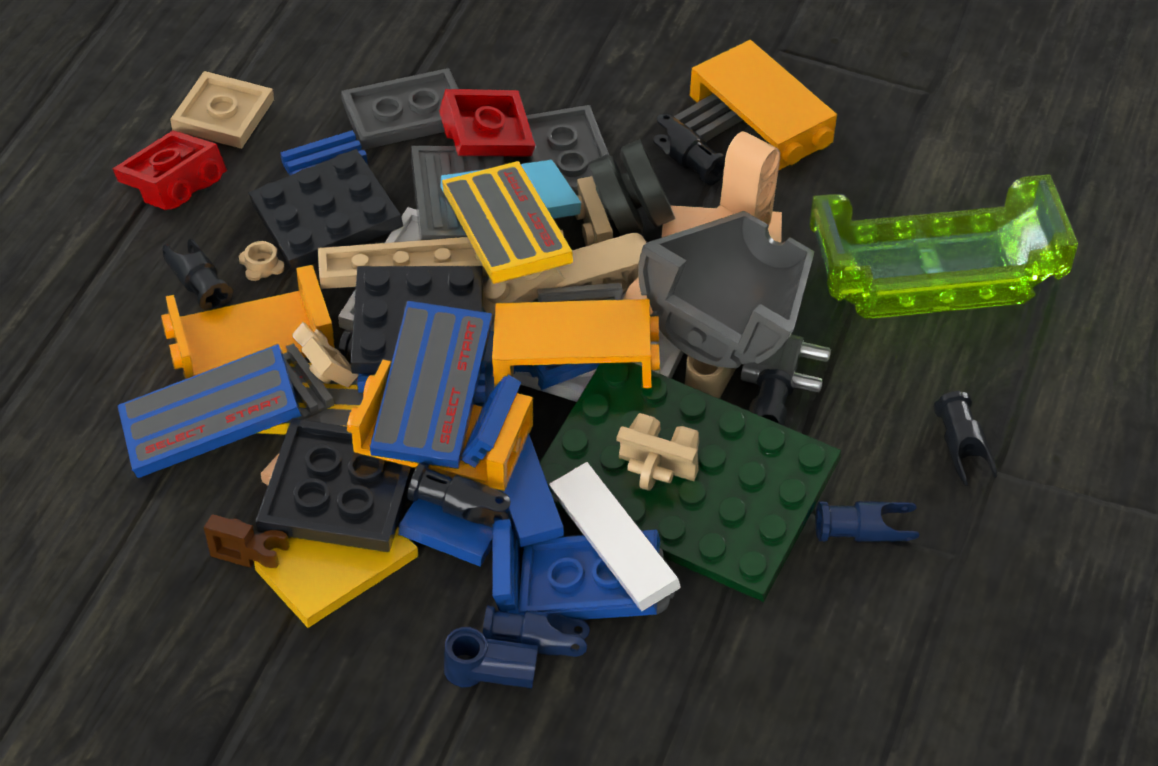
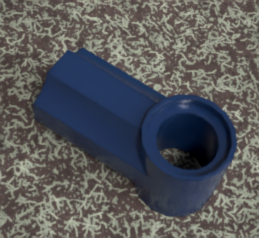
(492, 662)

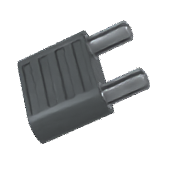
(787, 360)

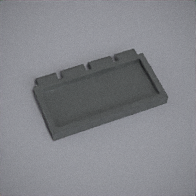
(433, 209)

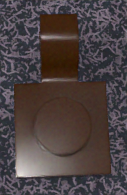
(237, 543)

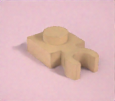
(326, 361)

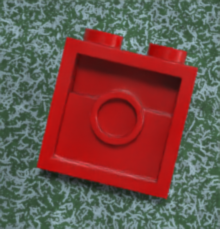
(486, 122)
(172, 169)

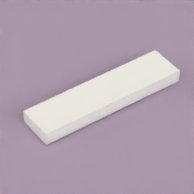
(615, 536)

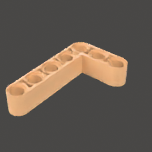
(746, 186)

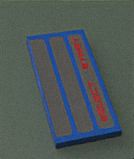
(431, 385)
(208, 411)

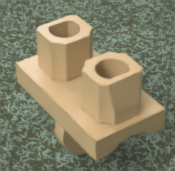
(657, 457)

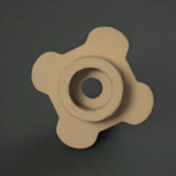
(261, 260)

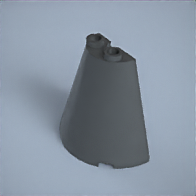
(725, 289)

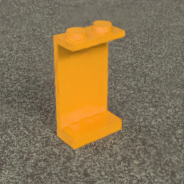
(767, 100)
(238, 330)
(575, 335)
(492, 470)

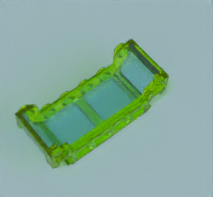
(945, 256)

